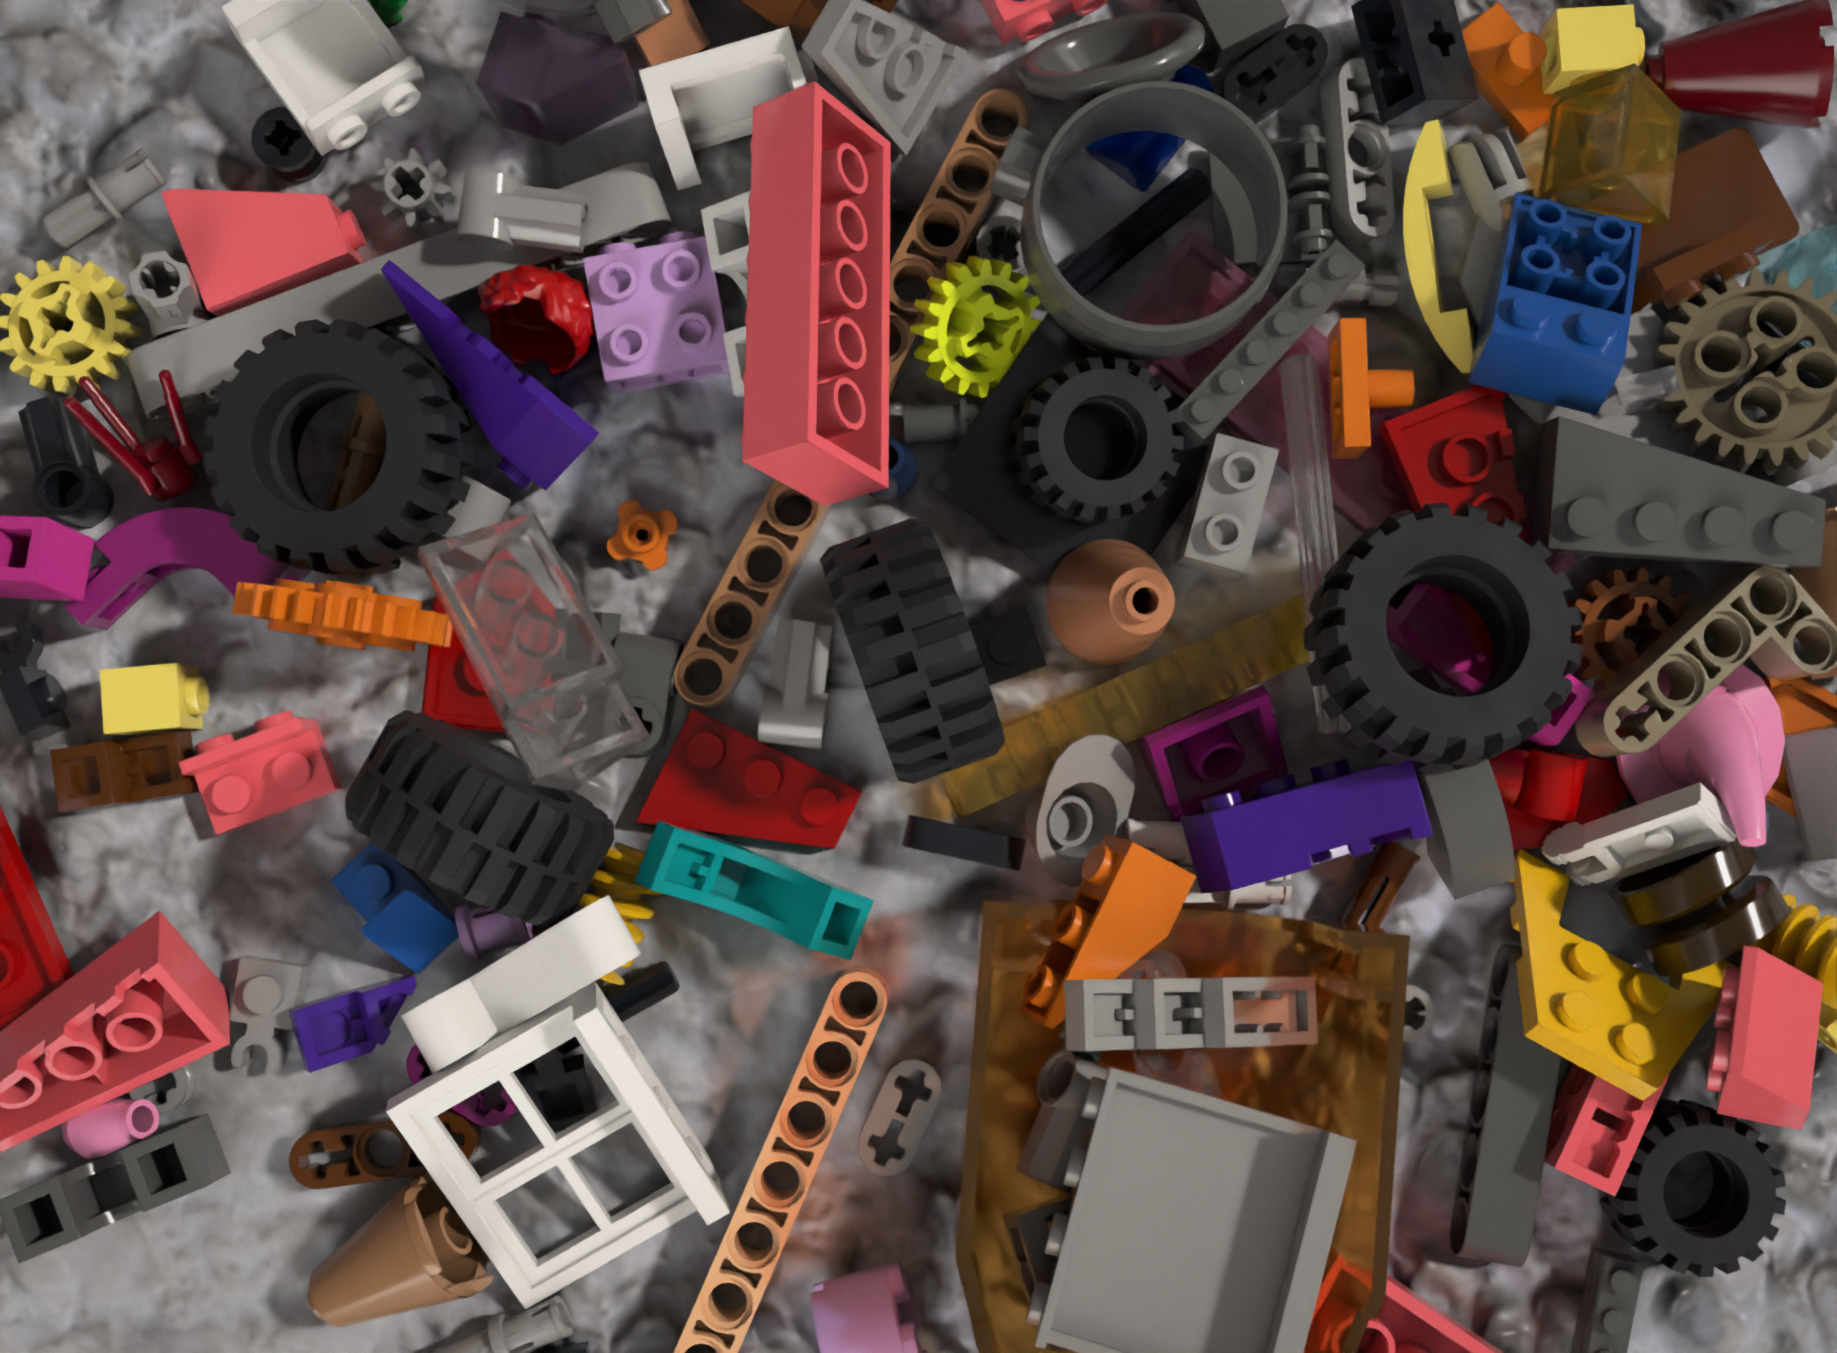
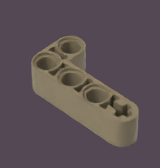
(1694, 671)

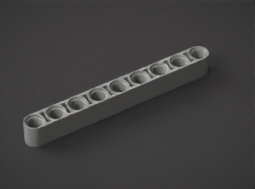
(622, 209)

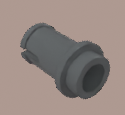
(937, 422)

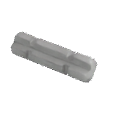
(1378, 287)

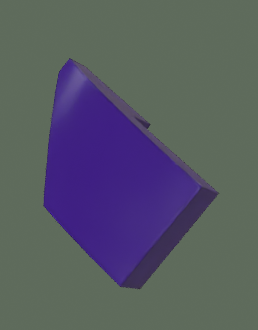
(348, 1022)

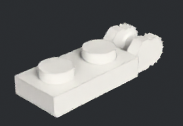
(1641, 836)

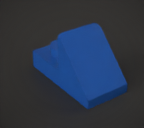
(398, 908)

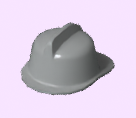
(1080, 802)

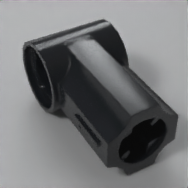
(61, 459)

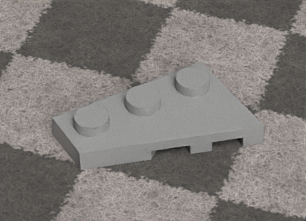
(883, 67)

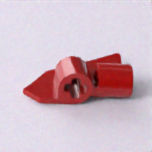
(1552, 789)

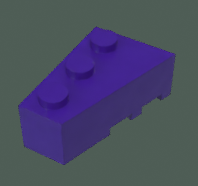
(1303, 823)

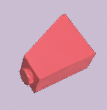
(260, 242)

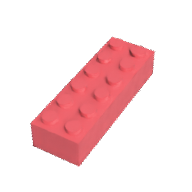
(818, 298)

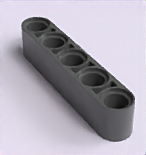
(1504, 1129)

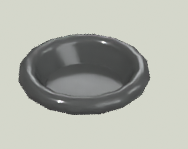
(1111, 55)

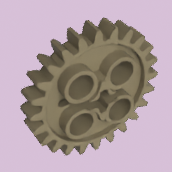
(1727, 327)

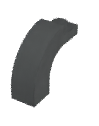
(1467, 819)

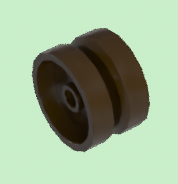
(1699, 908)

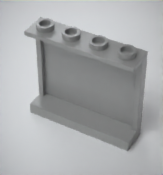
(1189, 1225)

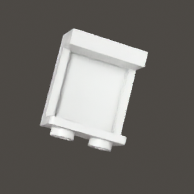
(328, 64)
(713, 94)

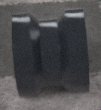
(298, 158)

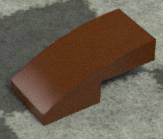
(122, 771)

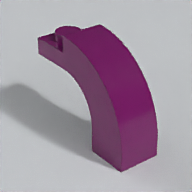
(166, 543)

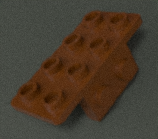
(1718, 222)

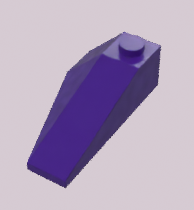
(513, 409)

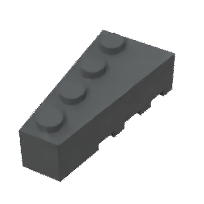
(1650, 503)

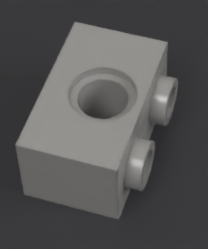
(1226, 507)

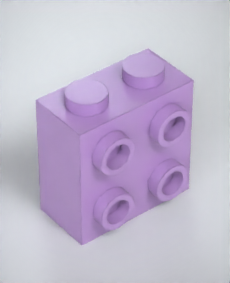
(657, 313)

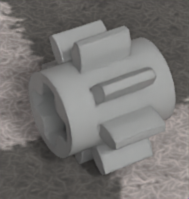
(400, 176)

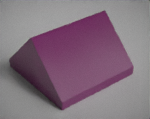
(1214, 752)

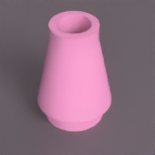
(110, 1127)

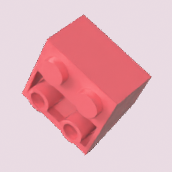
(1770, 1041)

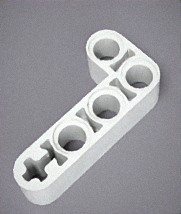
(522, 984)

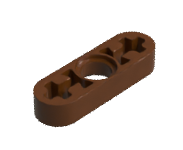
(341, 1172)

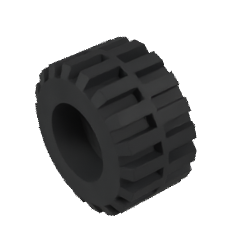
(1146, 430)
(1737, 1208)

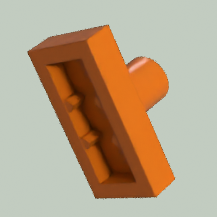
(1509, 70)
(1357, 389)

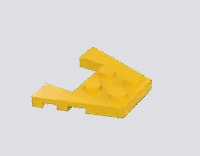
(1593, 1003)

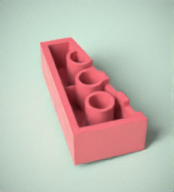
(109, 1031)

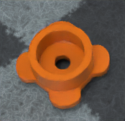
(652, 550)

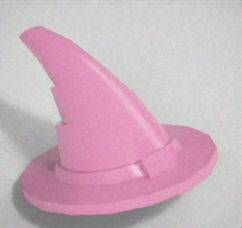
(1726, 743)

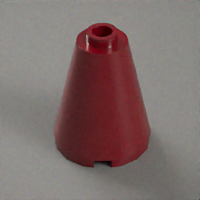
(1753, 67)

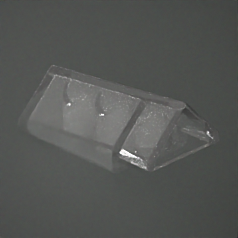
(536, 650)

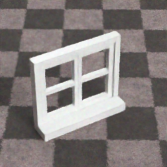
(639, 1100)

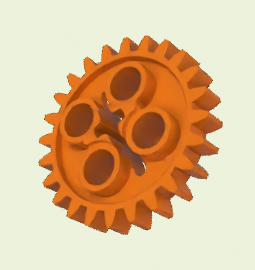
(343, 614)

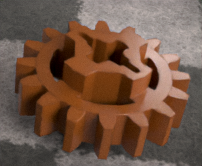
(1634, 610)

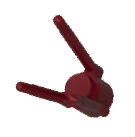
(157, 465)

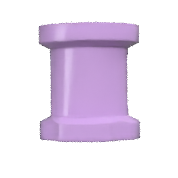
(485, 930)

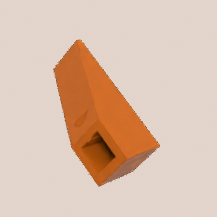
(1112, 922)

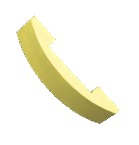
(1429, 180)

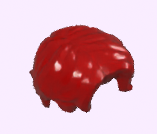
(538, 316)

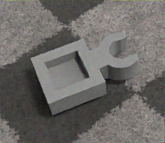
(262, 1000)

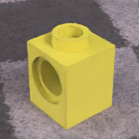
(1589, 44)
(153, 699)

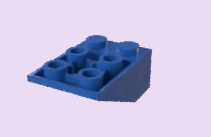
(1558, 305)

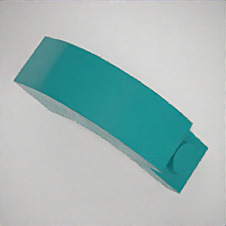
(754, 889)

